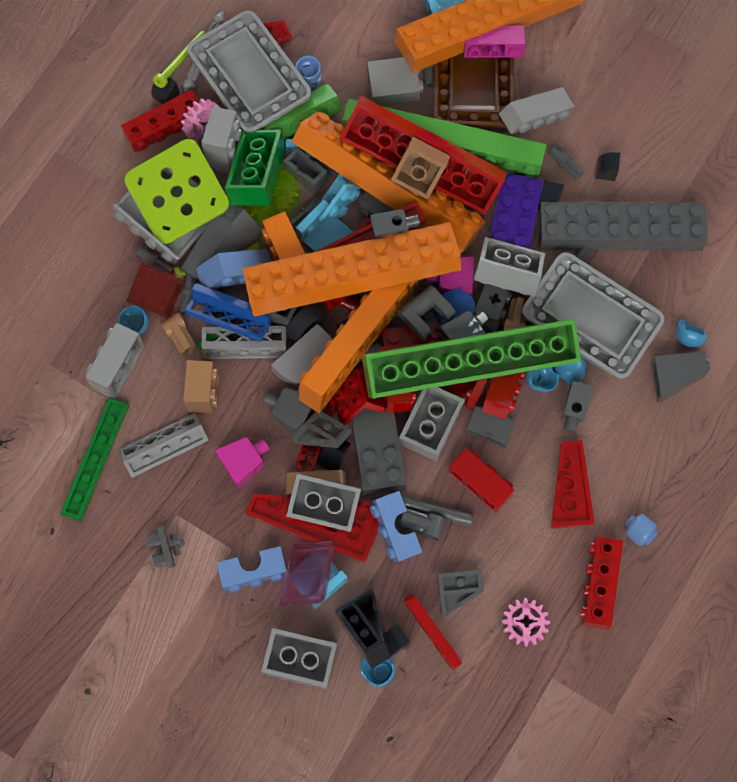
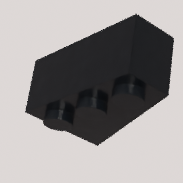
(365, 627)

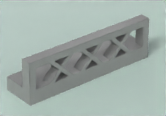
(241, 349)
(164, 446)

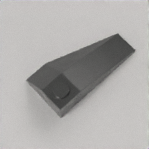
(224, 234)

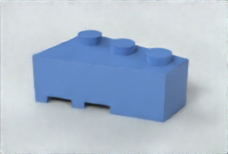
(227, 267)

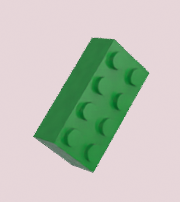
(256, 168)

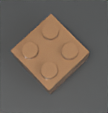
(420, 168)
(200, 387)

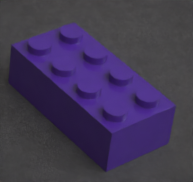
(516, 210)

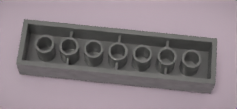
(622, 226)

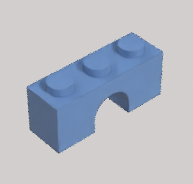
(398, 545)
(235, 577)

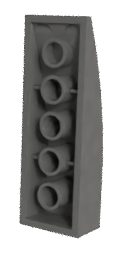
(378, 452)

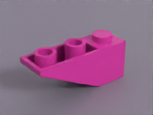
(501, 42)

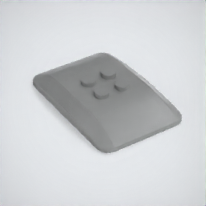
(249, 71)
(610, 320)

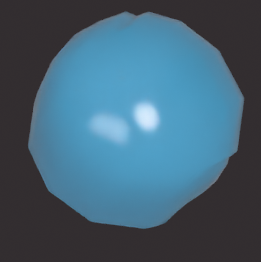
(135, 319)
(690, 335)
(572, 372)
(542, 379)
(380, 675)

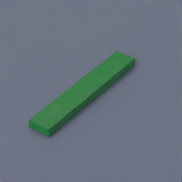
(94, 459)

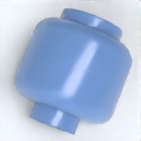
(641, 530)

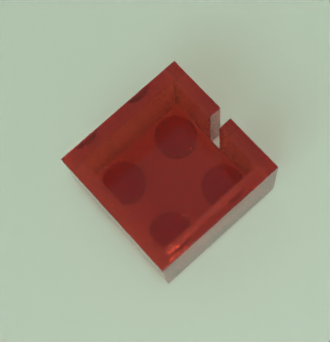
(155, 290)

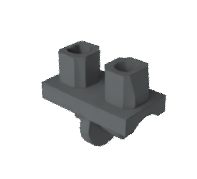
(160, 538)

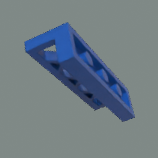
(231, 308)

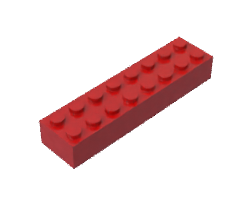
(388, 136)

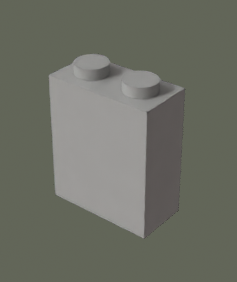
(393, 82)

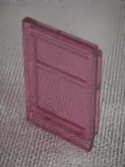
(308, 573)

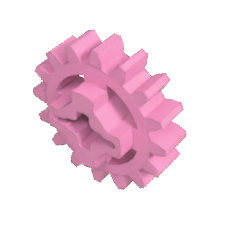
(197, 119)
(525, 613)

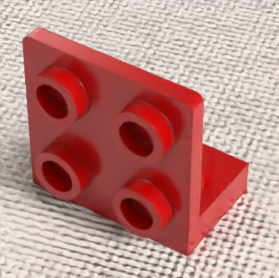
(469, 391)
(353, 398)

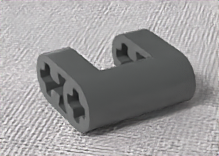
(420, 305)

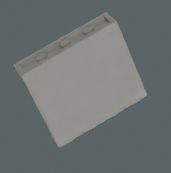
(128, 211)

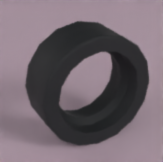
(304, 322)

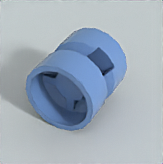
(310, 70)

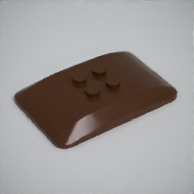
(473, 90)

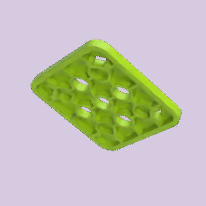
(171, 212)

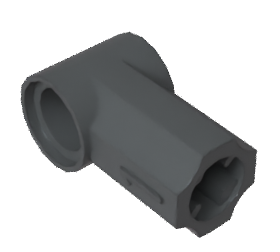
(428, 525)

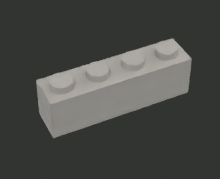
(537, 110)

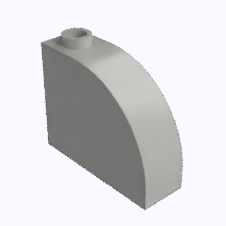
(300, 356)

